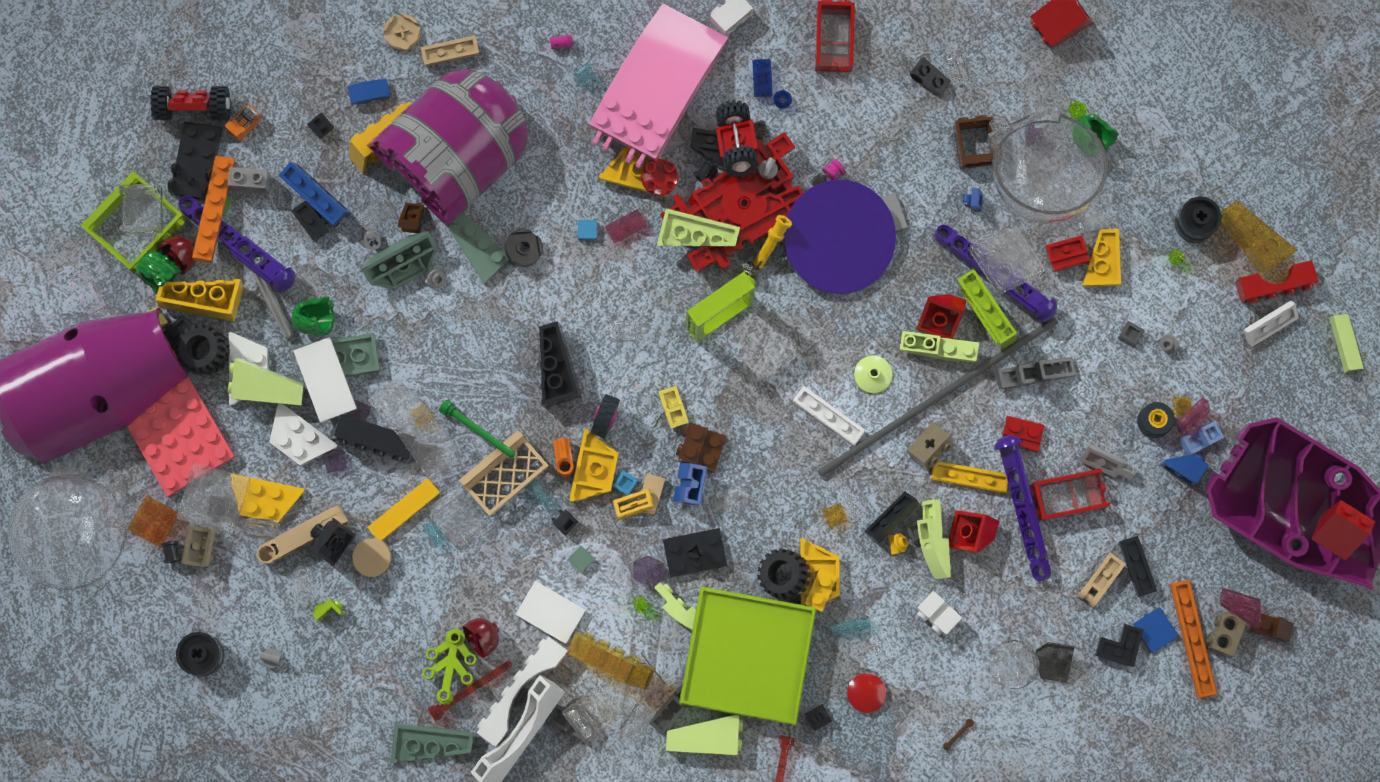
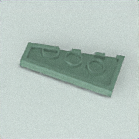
(479, 248)
(422, 742)

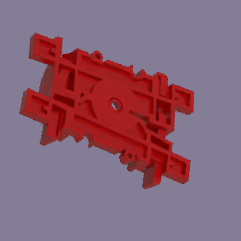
(722, 202)

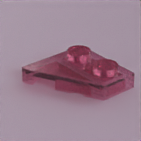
(1242, 605)

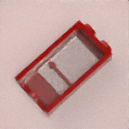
(835, 36)
(1069, 495)

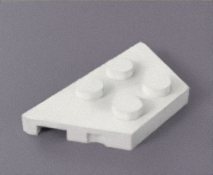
(248, 351)
(297, 437)

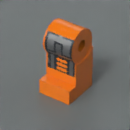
(243, 123)

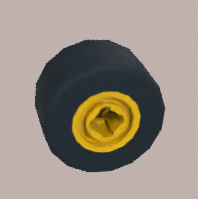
(1150, 425)

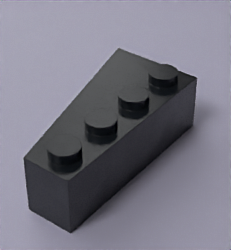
(557, 371)
(369, 437)

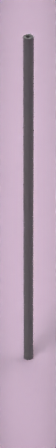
(938, 396)

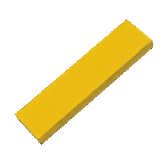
(969, 477)
(404, 510)

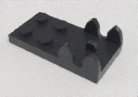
(195, 160)

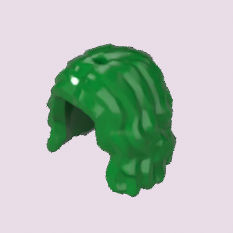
(1101, 128)
(156, 270)
(314, 316)

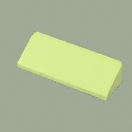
(1346, 343)

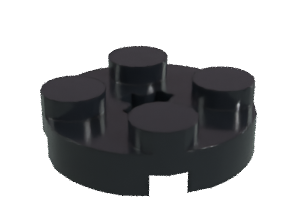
(530, 240)

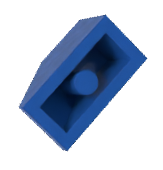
(1187, 468)

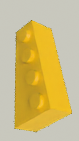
(358, 149)
(202, 298)

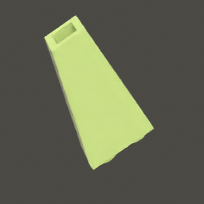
(263, 385)
(709, 737)

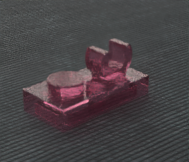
(625, 226)
(1193, 416)

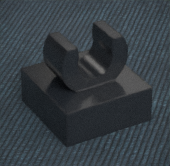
(320, 126)
(564, 522)
(818, 717)

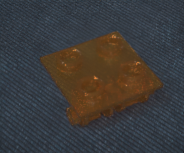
(153, 521)

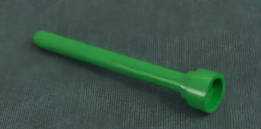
(448, 409)

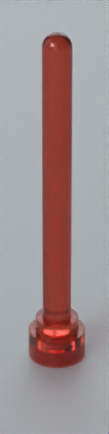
(438, 710)
(785, 744)

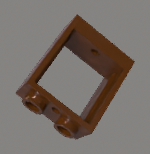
(973, 160)

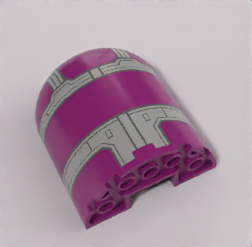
(454, 141)

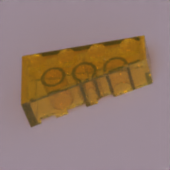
(1255, 238)
(611, 660)

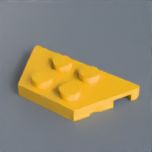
(625, 173)
(594, 468)
(269, 500)
(819, 558)

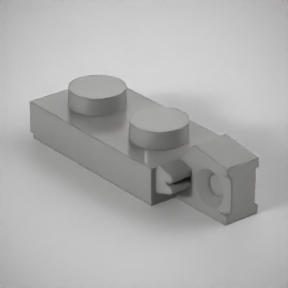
(1107, 462)

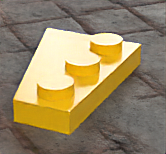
(1105, 261)

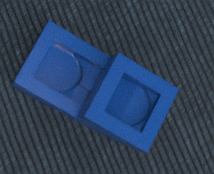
(370, 90)

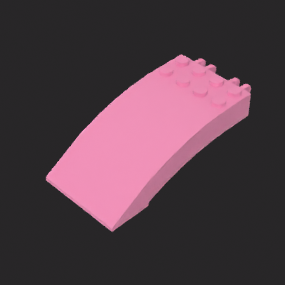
(656, 84)

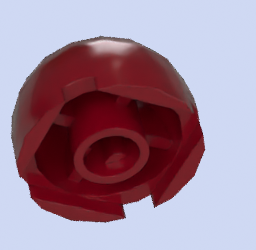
(179, 251)
(482, 635)

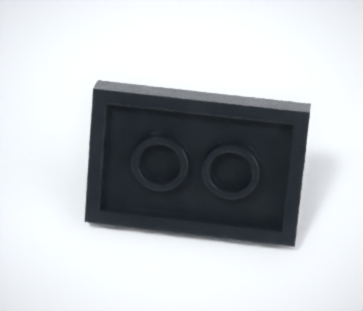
(331, 540)
(695, 552)

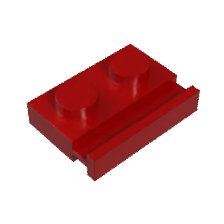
(1067, 253)
(1026, 430)

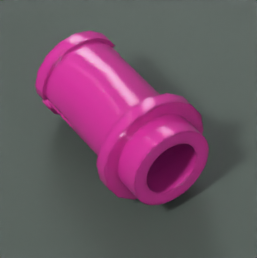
(561, 42)

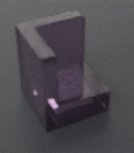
(648, 570)

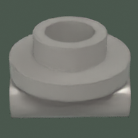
(768, 169)
(435, 278)
(1169, 343)
(270, 658)

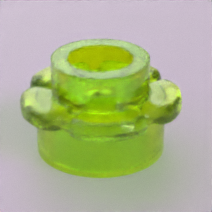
(1077, 114)
(1176, 257)
(641, 604)

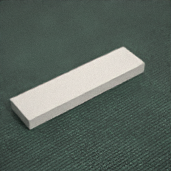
(828, 416)

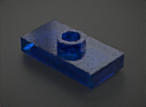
(762, 78)

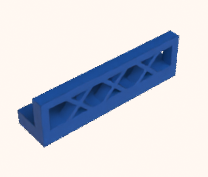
(314, 193)

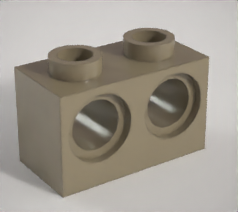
(1231, 636)

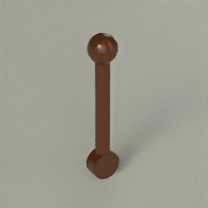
(969, 722)

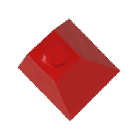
(942, 315)
(972, 531)

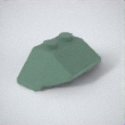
(401, 261)

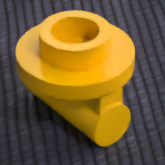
(898, 543)

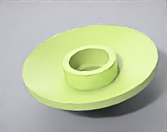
(871, 383)

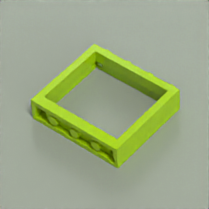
(111, 203)
(720, 306)
(987, 310)

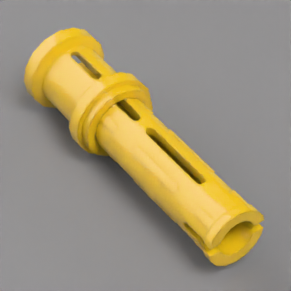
(776, 235)

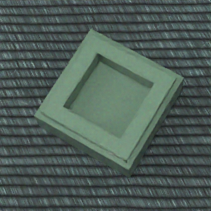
(581, 559)

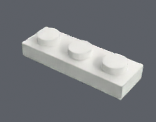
(1271, 323)

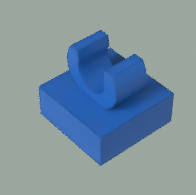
(974, 200)

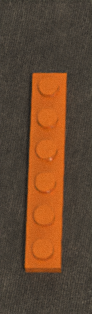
(213, 210)

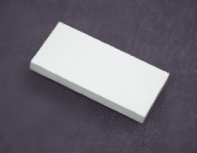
(325, 379)

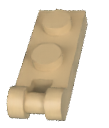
(1102, 579)

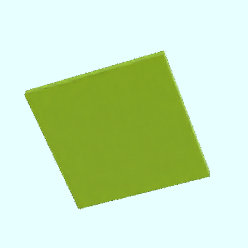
(748, 655)

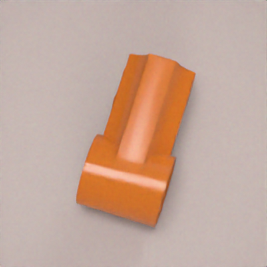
(563, 456)

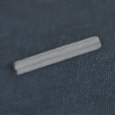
(274, 307)

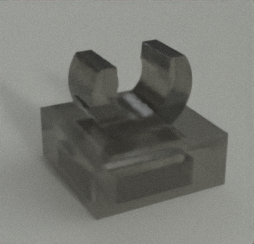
(749, 270)

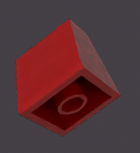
(1060, 21)
(1342, 529)

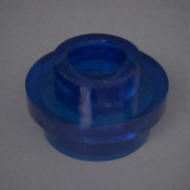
(782, 94)

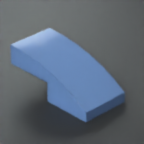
(1202, 438)

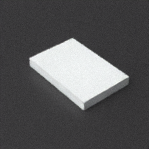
(550, 612)

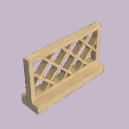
(495, 459)

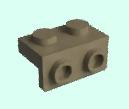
(199, 547)

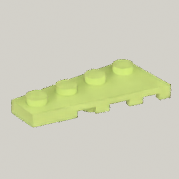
(692, 230)

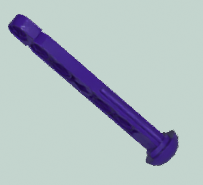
(269, 270)
(1035, 302)
(1011, 457)

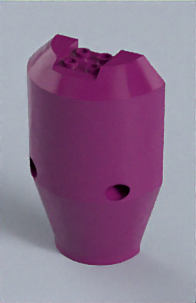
(84, 383)
(1280, 488)

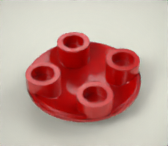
(659, 177)
(866, 693)

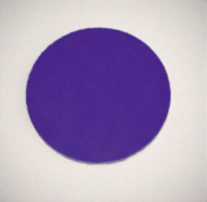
(840, 236)

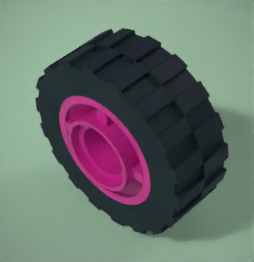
(605, 416)

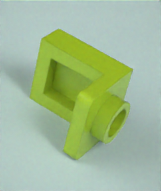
(324, 609)

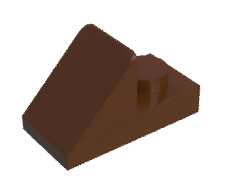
(411, 218)
(1274, 627)

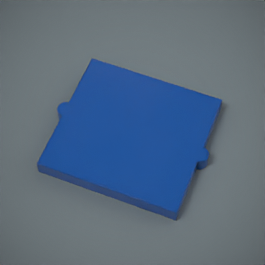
(1157, 630)

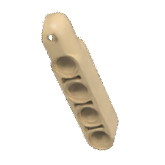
(297, 537)

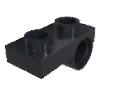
(930, 76)

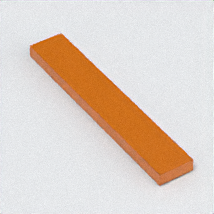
(1193, 639)

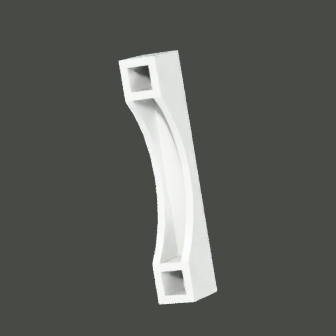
(541, 701)
(497, 724)

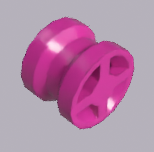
(834, 170)

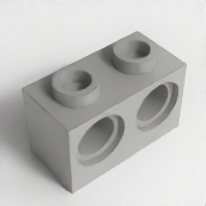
(249, 180)

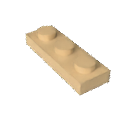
(450, 51)

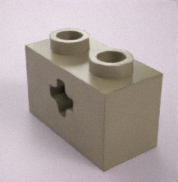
(922, 449)

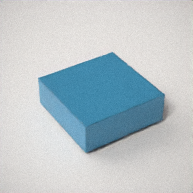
(587, 229)
(625, 483)

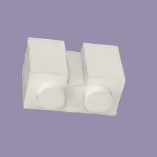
(730, 15)
(938, 614)

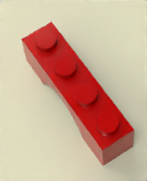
(1254, 287)

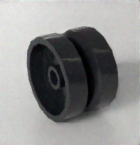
(1198, 219)
(189, 649)

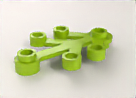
(450, 663)

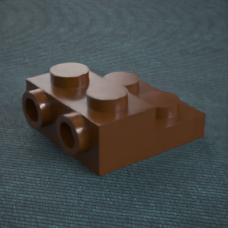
(701, 446)

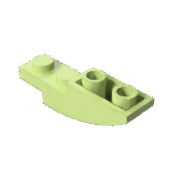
(939, 348)
(933, 545)
(676, 608)

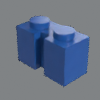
(691, 485)

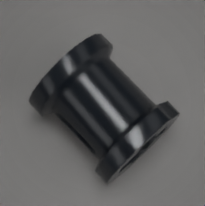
(705, 171)
(170, 552)

